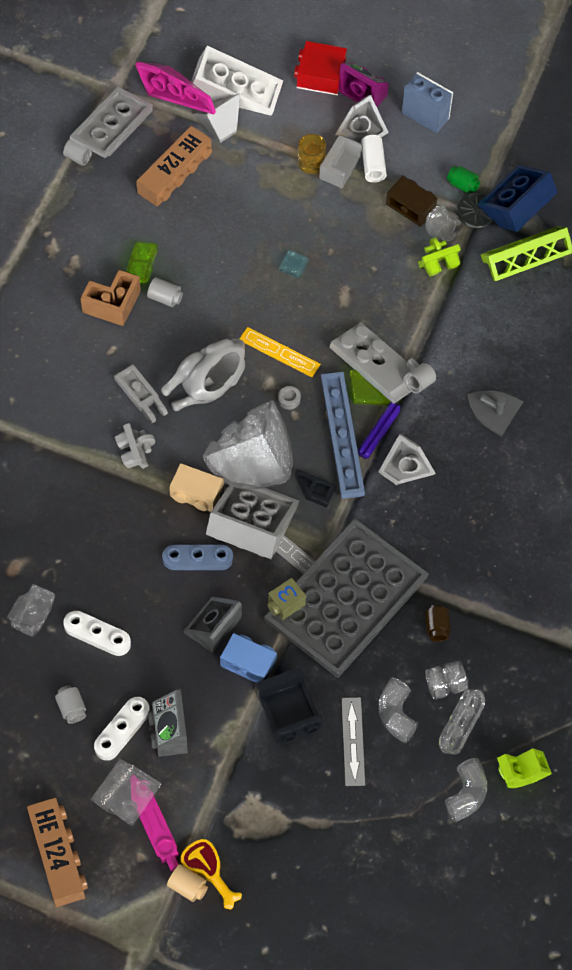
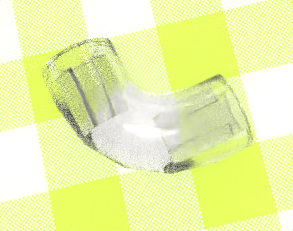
(392, 711)
(472, 793)

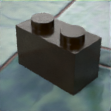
(411, 200)

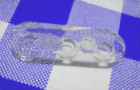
(461, 721)

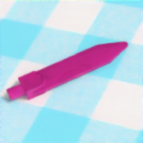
(159, 834)

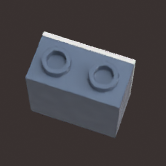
(427, 102)

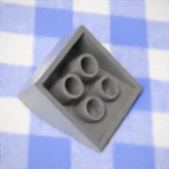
(252, 519)

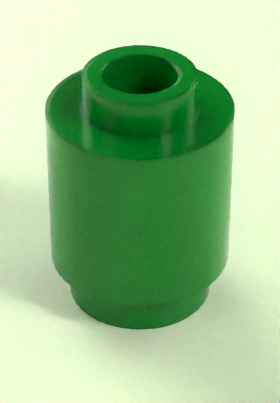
(463, 179)

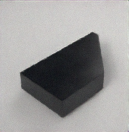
(315, 489)

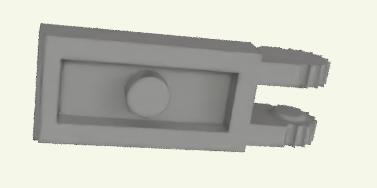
(140, 392)

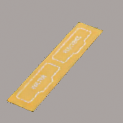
(279, 352)

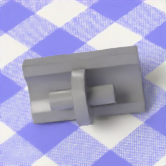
(137, 444)

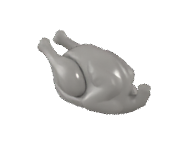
(208, 373)

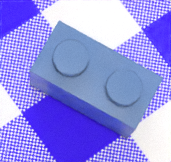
(248, 658)

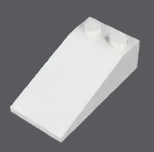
(226, 76)

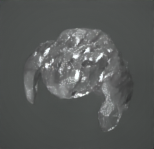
(440, 226)

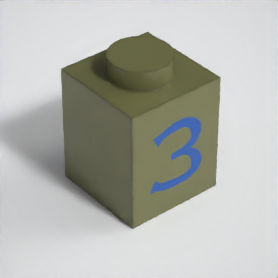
(286, 599)

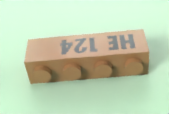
(174, 166)
(56, 852)

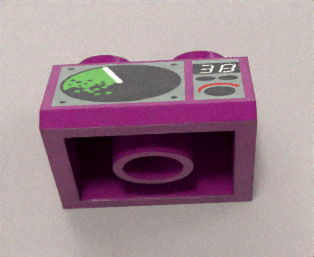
(358, 83)

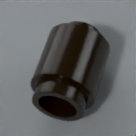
(437, 623)

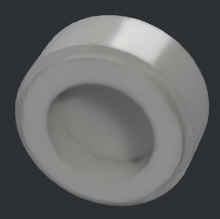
(289, 397)

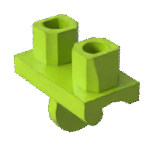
(449, 255)

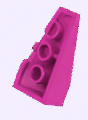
(171, 86)

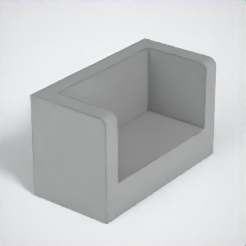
(340, 161)

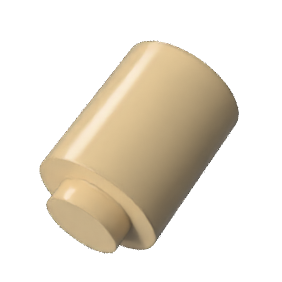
(187, 883)

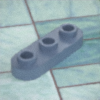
(187, 561)

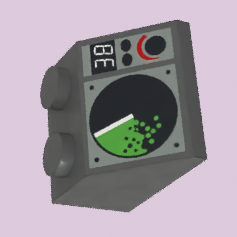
(169, 725)

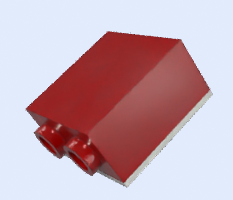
(320, 67)

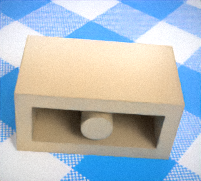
(196, 488)

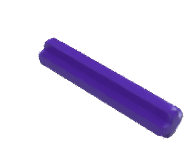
(379, 430)

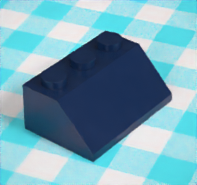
(518, 197)

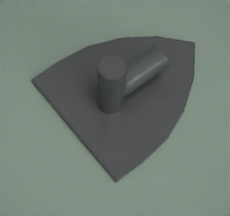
(494, 409)

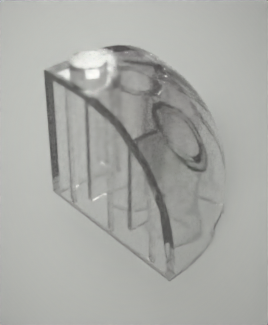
(253, 451)

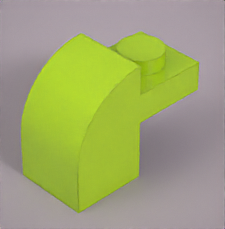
(524, 768)

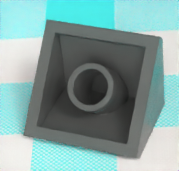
(214, 622)

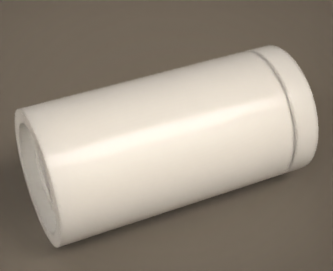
(373, 158)

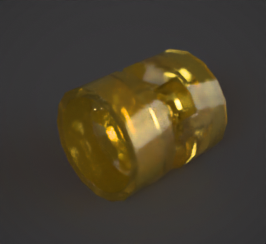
(311, 153)

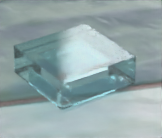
(293, 264)

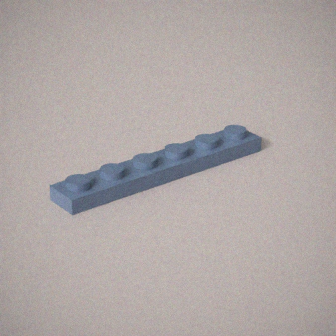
(342, 435)

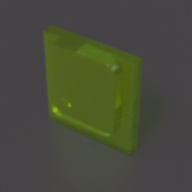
(364, 392)

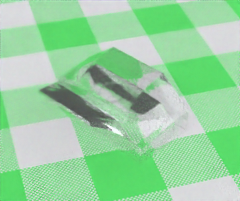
(31, 610)

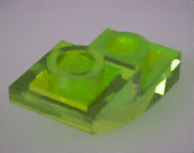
(142, 259)

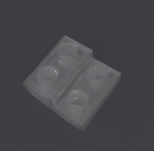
(126, 791)

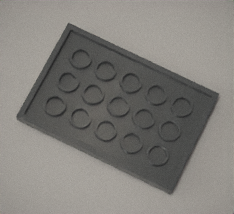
(349, 597)

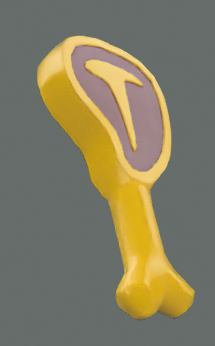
(204, 860)

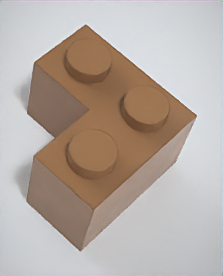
(112, 302)

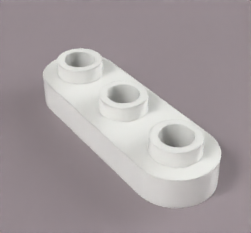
(103, 640)
(117, 737)

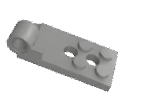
(98, 136)
(395, 375)

